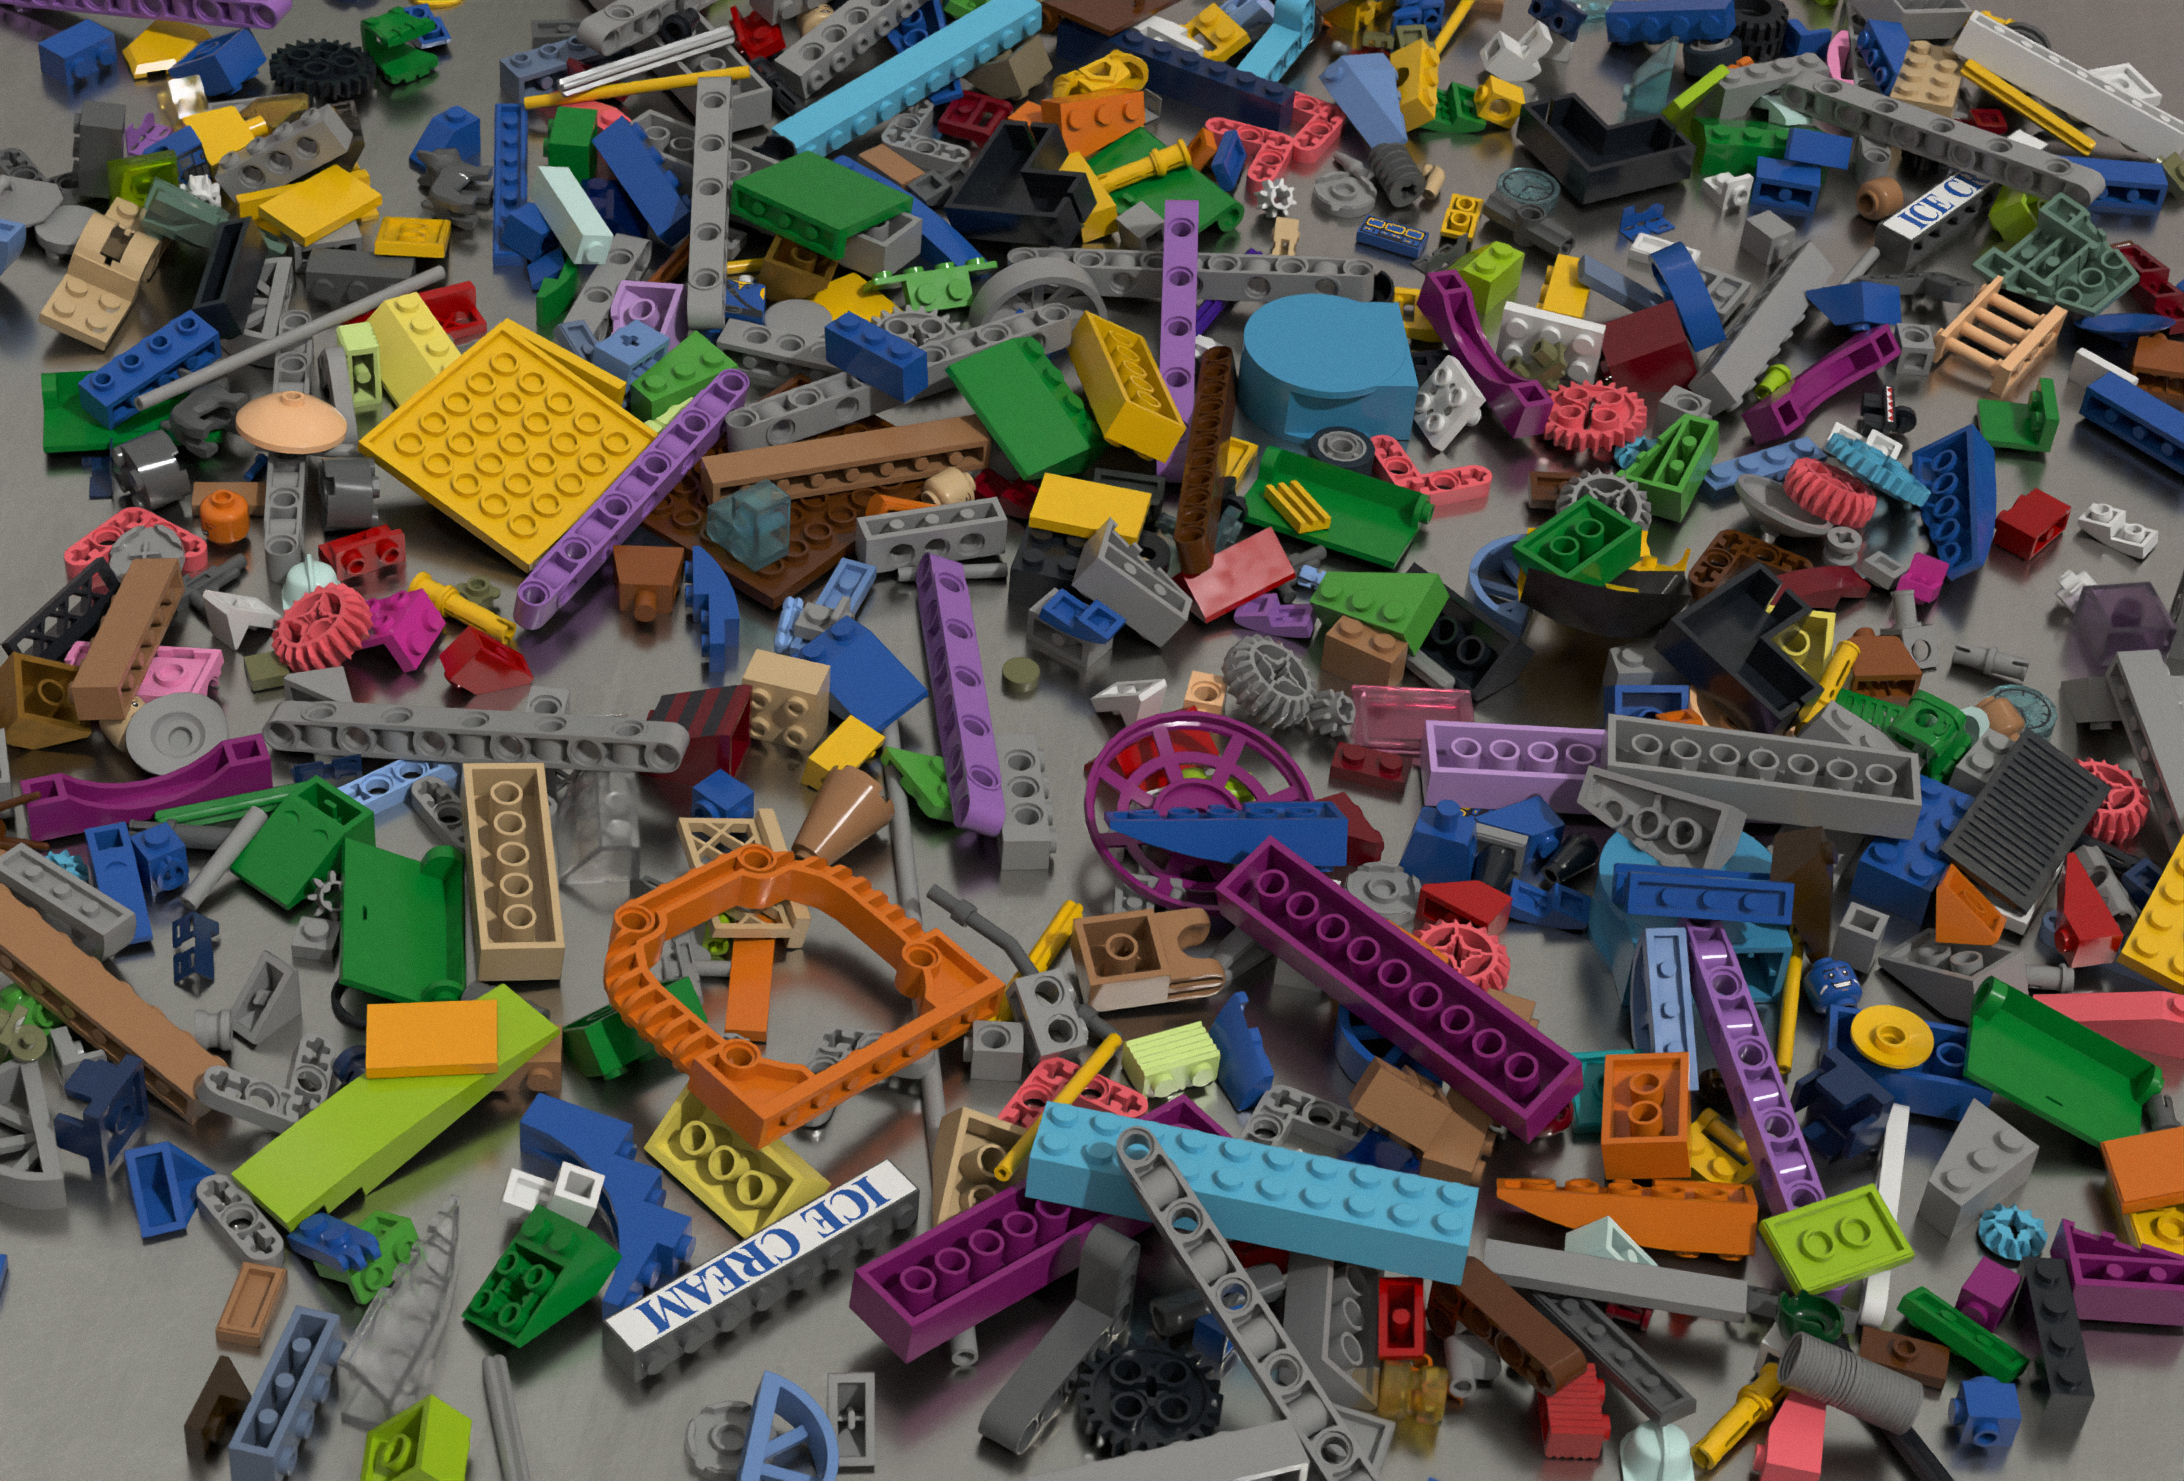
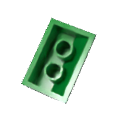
(1582, 544)
(604, 1044)

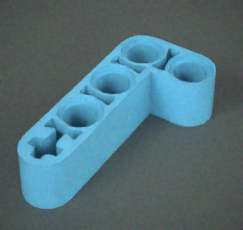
(1282, 41)

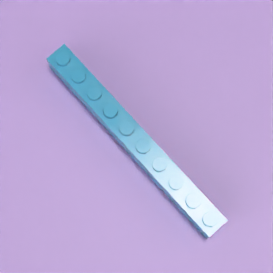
(911, 76)

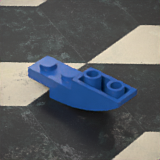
(713, 607)

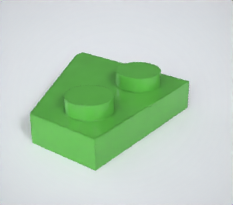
(923, 779)

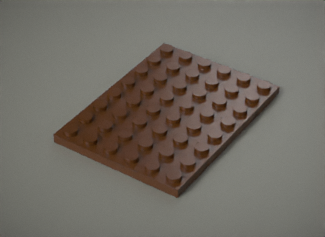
(819, 525)

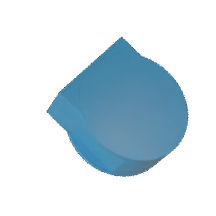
(1327, 365)
(1613, 934)

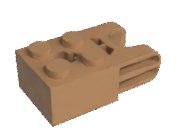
(1140, 958)

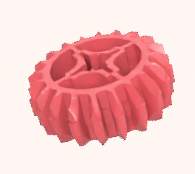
(1830, 493)
(322, 628)
(2123, 809)
(1469, 952)

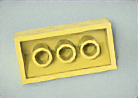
(410, 345)
(727, 1173)

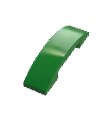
(559, 293)

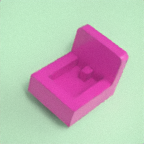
(1925, 577)

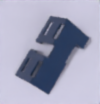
(102, 475)
(338, 768)
(203, 931)

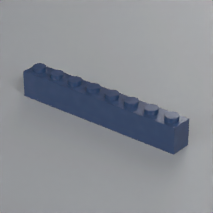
(1186, 75)

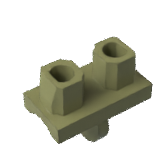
(1546, 364)
(24, 1042)

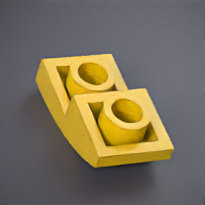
(1462, 216)

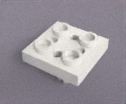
(1451, 407)

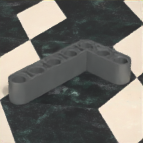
(1054, 1366)

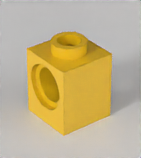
(1502, 112)

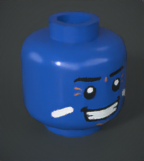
(1831, 984)

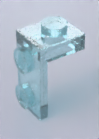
(1228, 527)

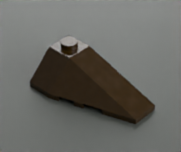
(1808, 862)

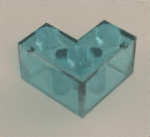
(752, 524)

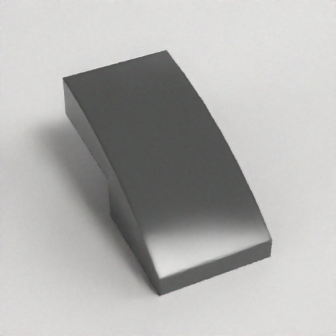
(935, 188)

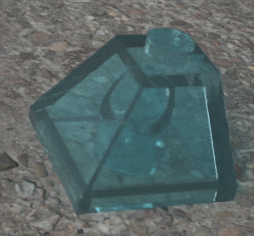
(1651, 82)

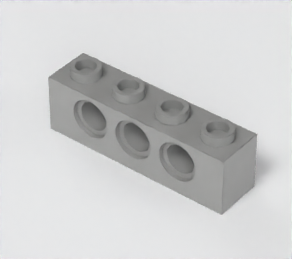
(321, 125)
(774, 352)
(945, 530)
(1025, 834)

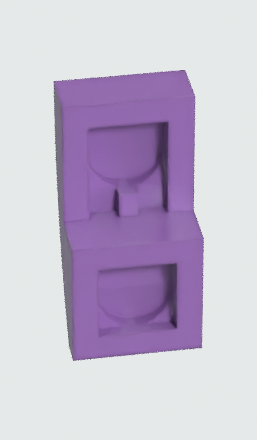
(1269, 617)

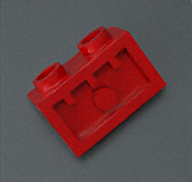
(756, 35)
(364, 551)

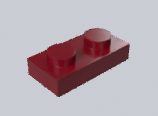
(1371, 767)

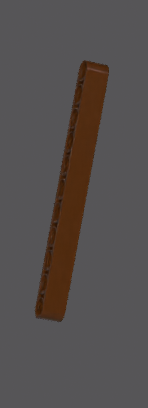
(1206, 461)

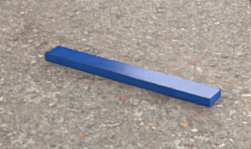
(509, 175)

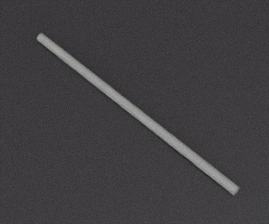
(286, 339)

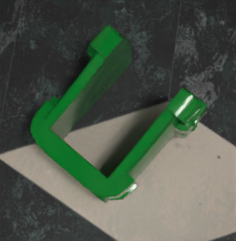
(392, 54)
(1945, 740)

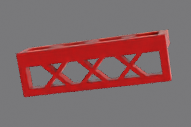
(448, 306)

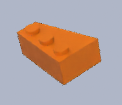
(1095, 118)

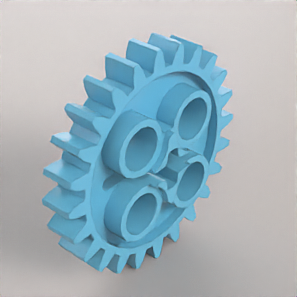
(1878, 469)

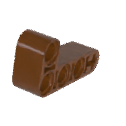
(1506, 1326)

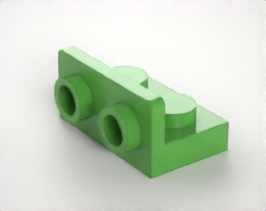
(395, 1239)

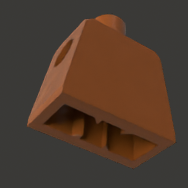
(2159, 366)
(647, 579)
(1883, 668)

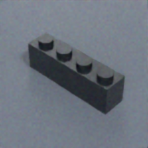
(231, 277)
(2053, 1343)

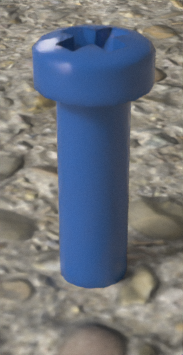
(260, 461)

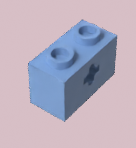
(630, 351)

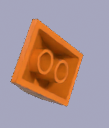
(1647, 1116)

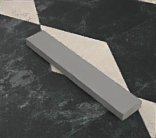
(1617, 1281)

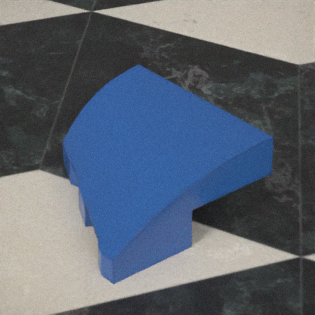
(1243, 1064)

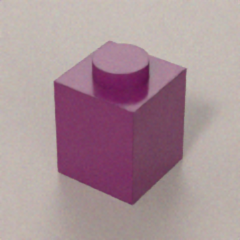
(1988, 1294)

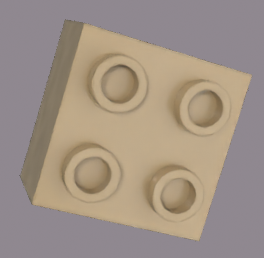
(788, 699)

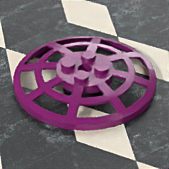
(1181, 792)

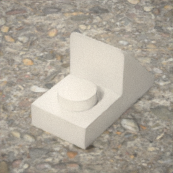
(233, 614)
(1132, 699)

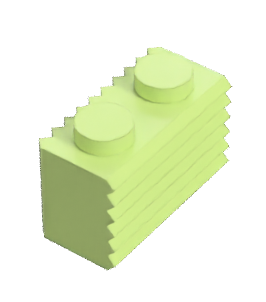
(362, 361)
(1171, 1060)

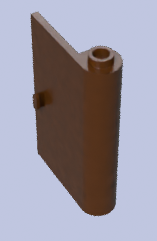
(1101, 15)

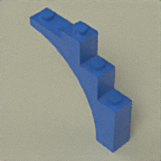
(631, 1196)

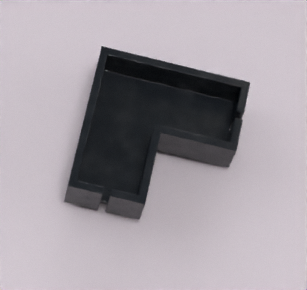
(1601, 158)
(1019, 191)
(1735, 656)

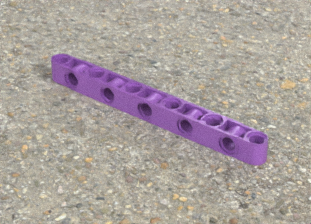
(225, 13)
(1179, 321)
(628, 500)
(960, 696)
(1755, 1088)

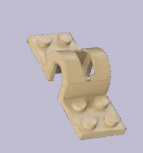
(98, 296)

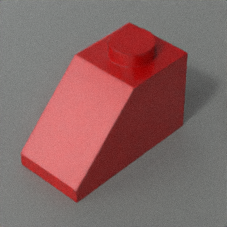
(483, 664)
(1466, 903)
(1402, 1318)

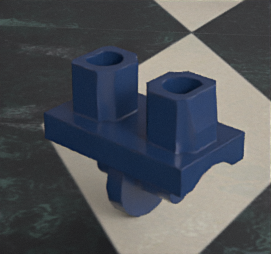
(1560, 16)

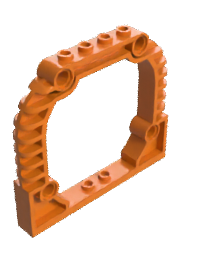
(767, 1096)

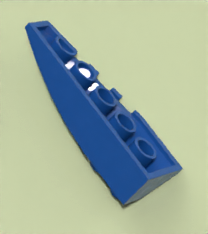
(917, 27)
(939, 240)
(1962, 497)
(1228, 835)

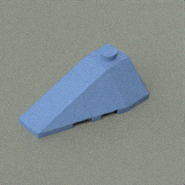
(1368, 96)

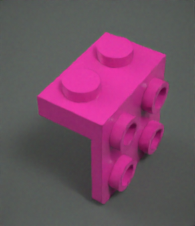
(406, 626)

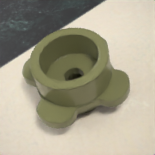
(479, 591)

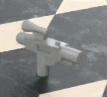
(693, 961)

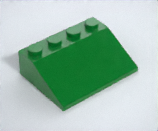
(1736, 144)
(1029, 409)

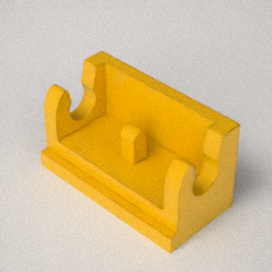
(847, 745)

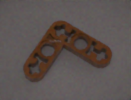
(1741, 555)

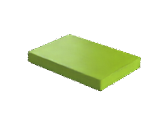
(1695, 94)
(1836, 1241)

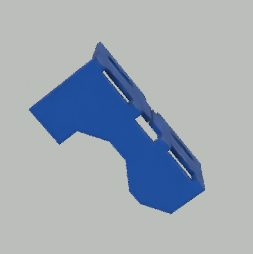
(1631, 218)

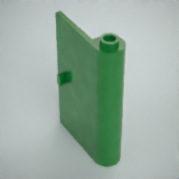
(1179, 184)
(72, 428)
(1366, 514)
(411, 927)
(2056, 1065)

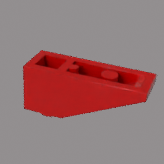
(2083, 923)

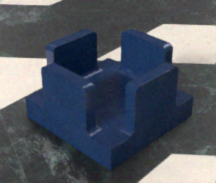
(1848, 1108)
(114, 1114)

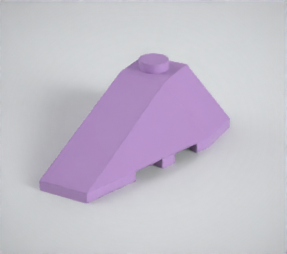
(654, 304)

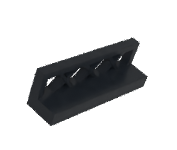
(70, 624)

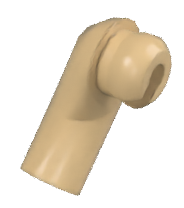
(1434, 180)

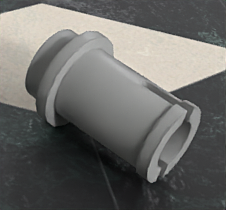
(2050, 977)

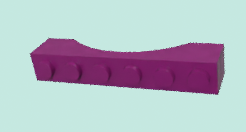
(1450, 309)
(1792, 402)
(77, 804)

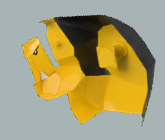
(1628, 607)

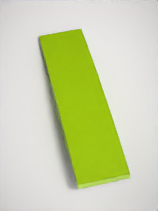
(379, 1124)

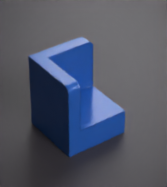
(1799, 40)

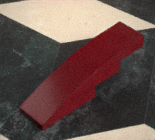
(2154, 290)
(1823, 585)

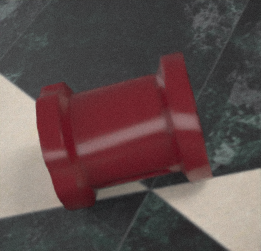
(1632, 1314)

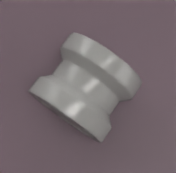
(1841, 547)
(214, 1029)

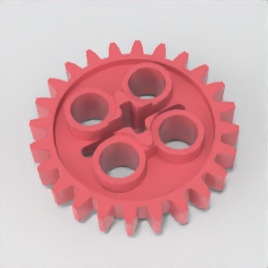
(1614, 417)

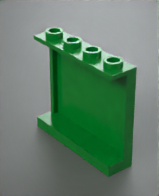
(815, 202)

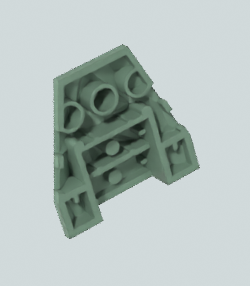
(189, 220)
(2062, 262)

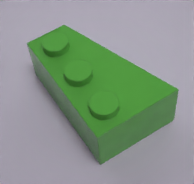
(677, 377)
(1675, 465)
(1389, 602)

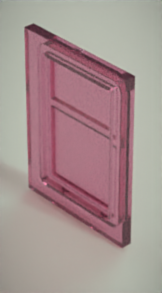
(1395, 717)

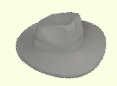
(175, 731)

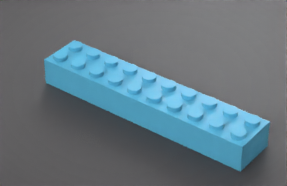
(1263, 1193)

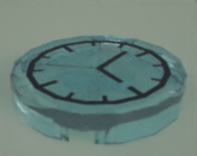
(1529, 186)
(2034, 707)

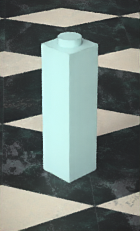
(571, 215)

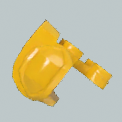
(1107, 73)

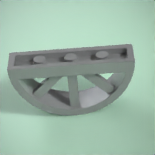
(1036, 273)
(276, 289)
(68, 903)
(18, 1184)

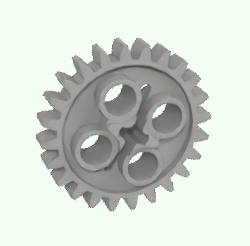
(927, 326)

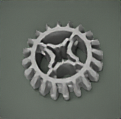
(1611, 491)
(1269, 681)

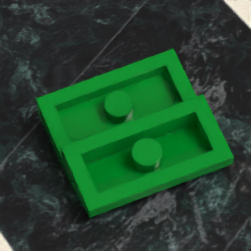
(1456, 111)

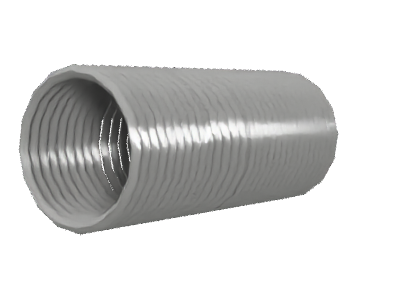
(1854, 1386)

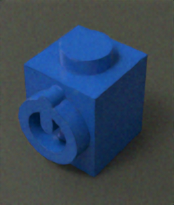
(722, 798)
(160, 858)
(1985, 1412)

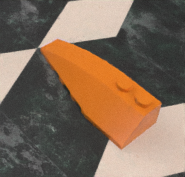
(1667, 1216)

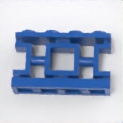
(1702, 893)

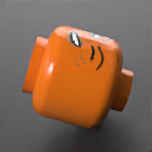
(224, 517)

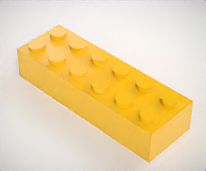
(1125, 388)

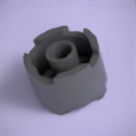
(150, 471)
(348, 493)

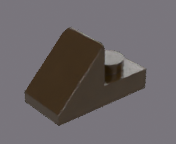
(218, 1405)

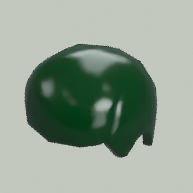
(1809, 1314)

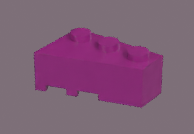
(2121, 1280)

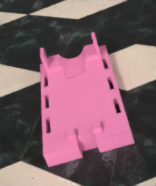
(171, 669)

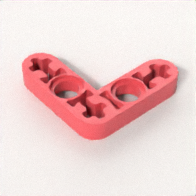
(1318, 118)
(1263, 144)
(1465, 482)
(89, 548)
(1043, 1087)

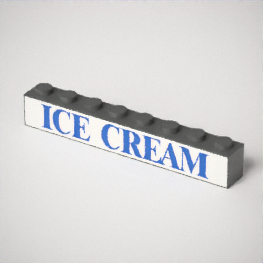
(1940, 211)
(759, 1270)

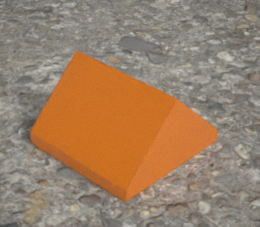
(1964, 912)

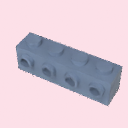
(540, 69)
(286, 1397)

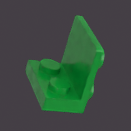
(2019, 424)

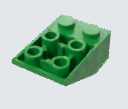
(303, 841)
(541, 1277)

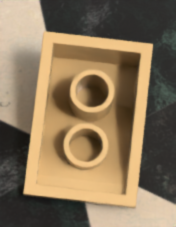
(965, 1161)

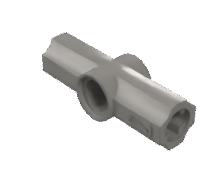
(2108, 886)

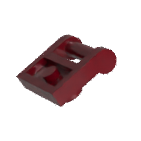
(964, 115)

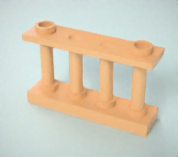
(2017, 357)

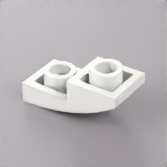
(2111, 529)

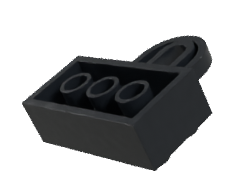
(1051, 559)

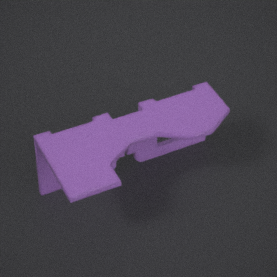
(132, 135)

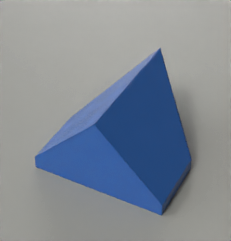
(163, 1186)

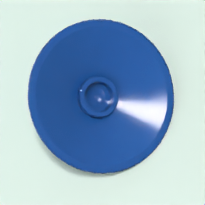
(2125, 326)

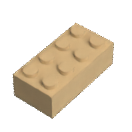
(1930, 78)

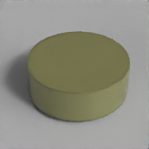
(1020, 674)

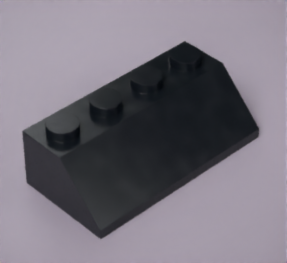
(1473, 646)

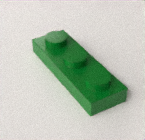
(1962, 1335)

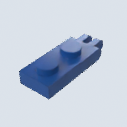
(334, 1243)

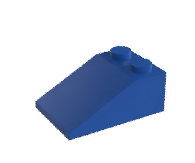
(863, 675)

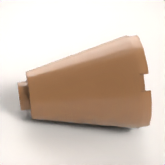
(842, 815)

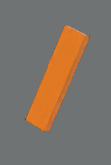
(750, 985)

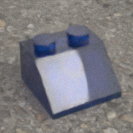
(616, 207)

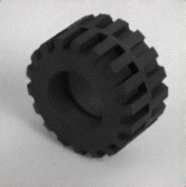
(1760, 26)

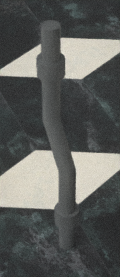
(966, 915)

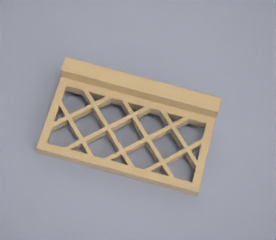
(791, 917)

